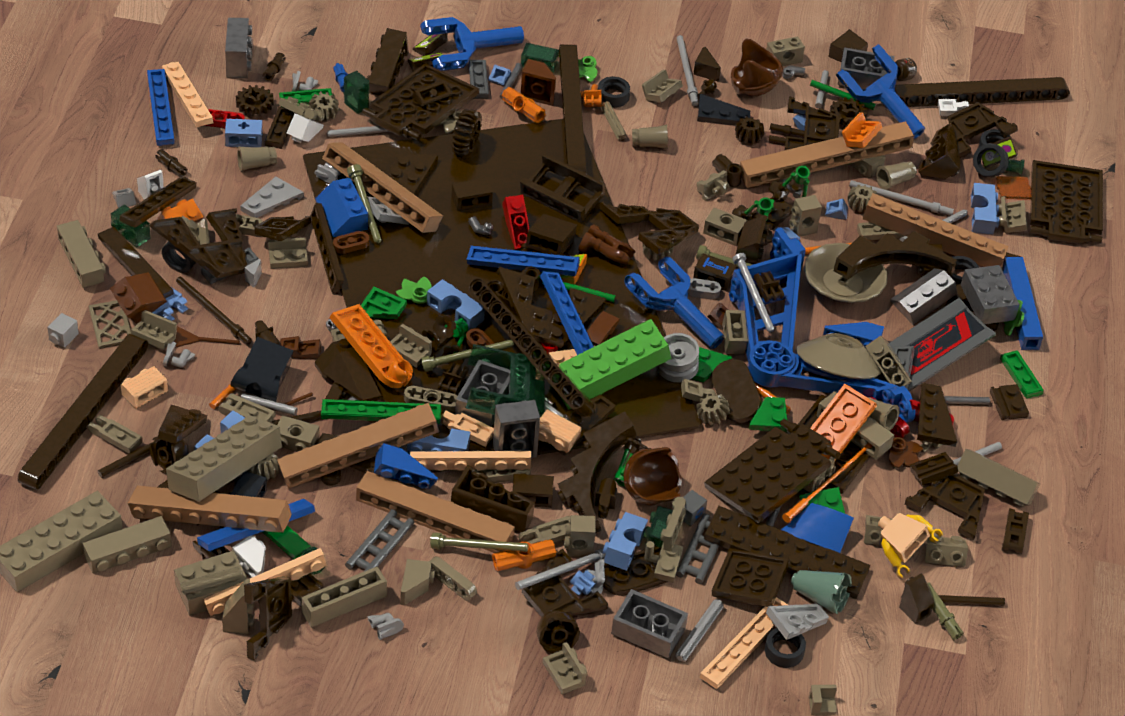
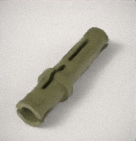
(945, 617)

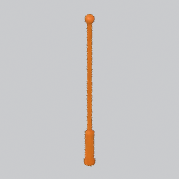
(787, 517)

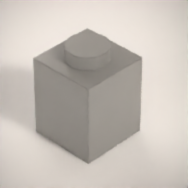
(63, 330)

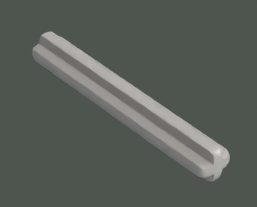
(699, 630)

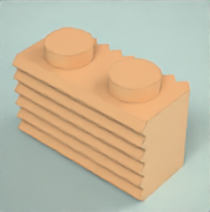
(144, 387)
(558, 431)

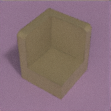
(822, 699)

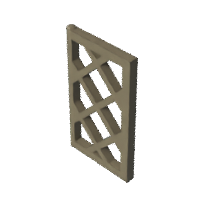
(106, 307)

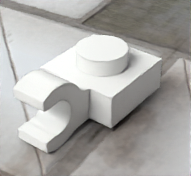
(949, 106)

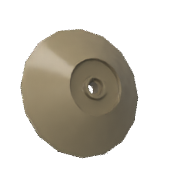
(859, 288)
(839, 356)

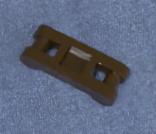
(1015, 530)

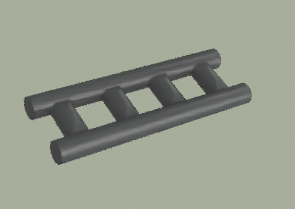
(379, 532)
(691, 552)

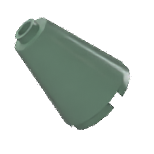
(823, 588)

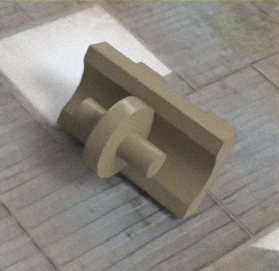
(714, 185)

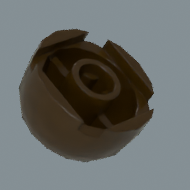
(167, 453)
(555, 629)

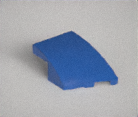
(821, 526)

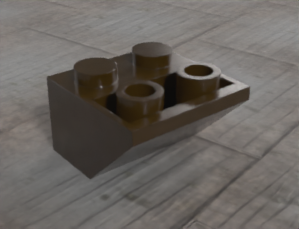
(753, 239)

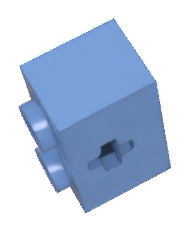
(243, 133)

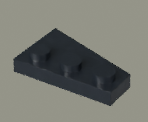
(719, 112)

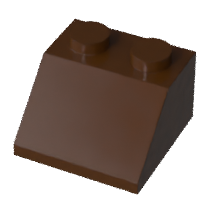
(538, 82)
(138, 294)

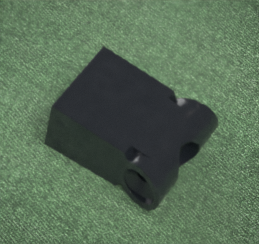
(263, 369)

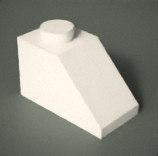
(303, 128)
(150, 184)
(251, 555)

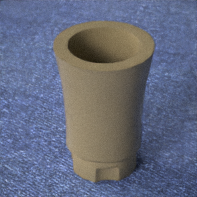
(651, 137)
(255, 157)
(894, 174)
(885, 414)

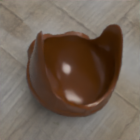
(757, 71)
(653, 476)

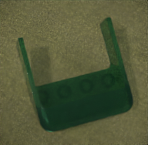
(524, 385)

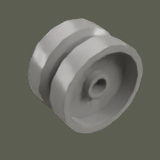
(684, 359)

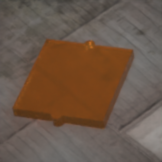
(1013, 187)

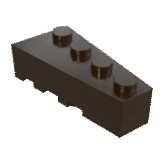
(388, 61)
(492, 499)

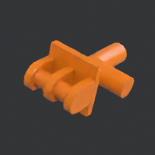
(592, 97)

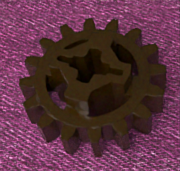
(254, 100)
(847, 110)

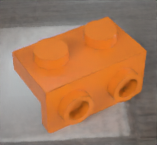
(860, 132)
(184, 208)

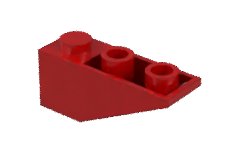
(516, 219)

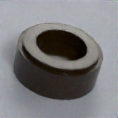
(331, 478)

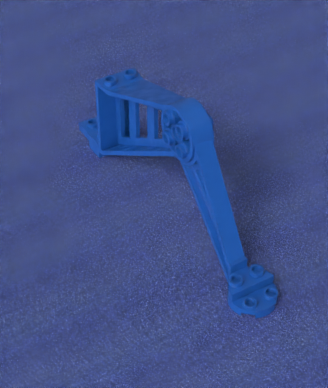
(773, 361)

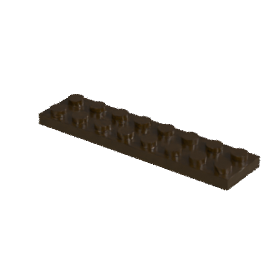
(743, 533)

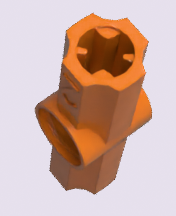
(523, 104)
(522, 559)

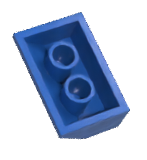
(343, 208)

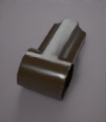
(733, 170)

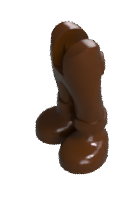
(606, 245)

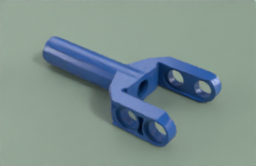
(468, 41)
(883, 91)
(675, 299)

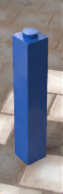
(1030, 330)

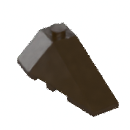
(943, 156)
(347, 369)

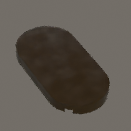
(737, 386)
(637, 577)

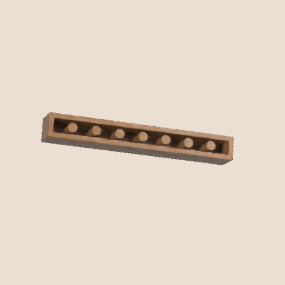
(384, 188)
(953, 238)
(357, 445)
(214, 510)
(431, 511)

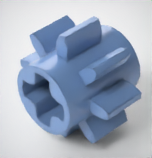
(582, 582)

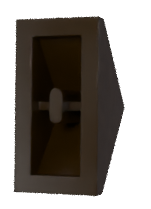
(707, 66)

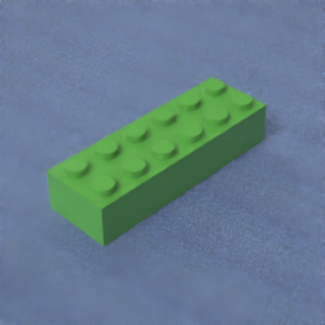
(617, 360)

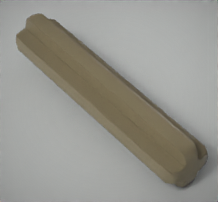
(613, 120)
(210, 580)

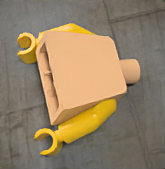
(903, 537)

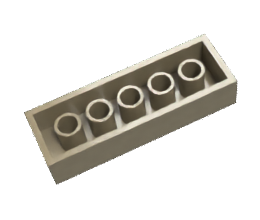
(223, 458)
(56, 540)

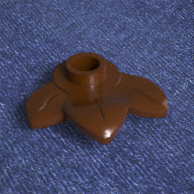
(903, 452)

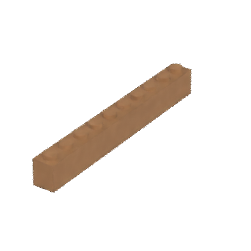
(824, 155)

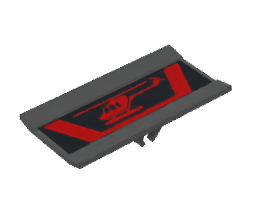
(942, 340)

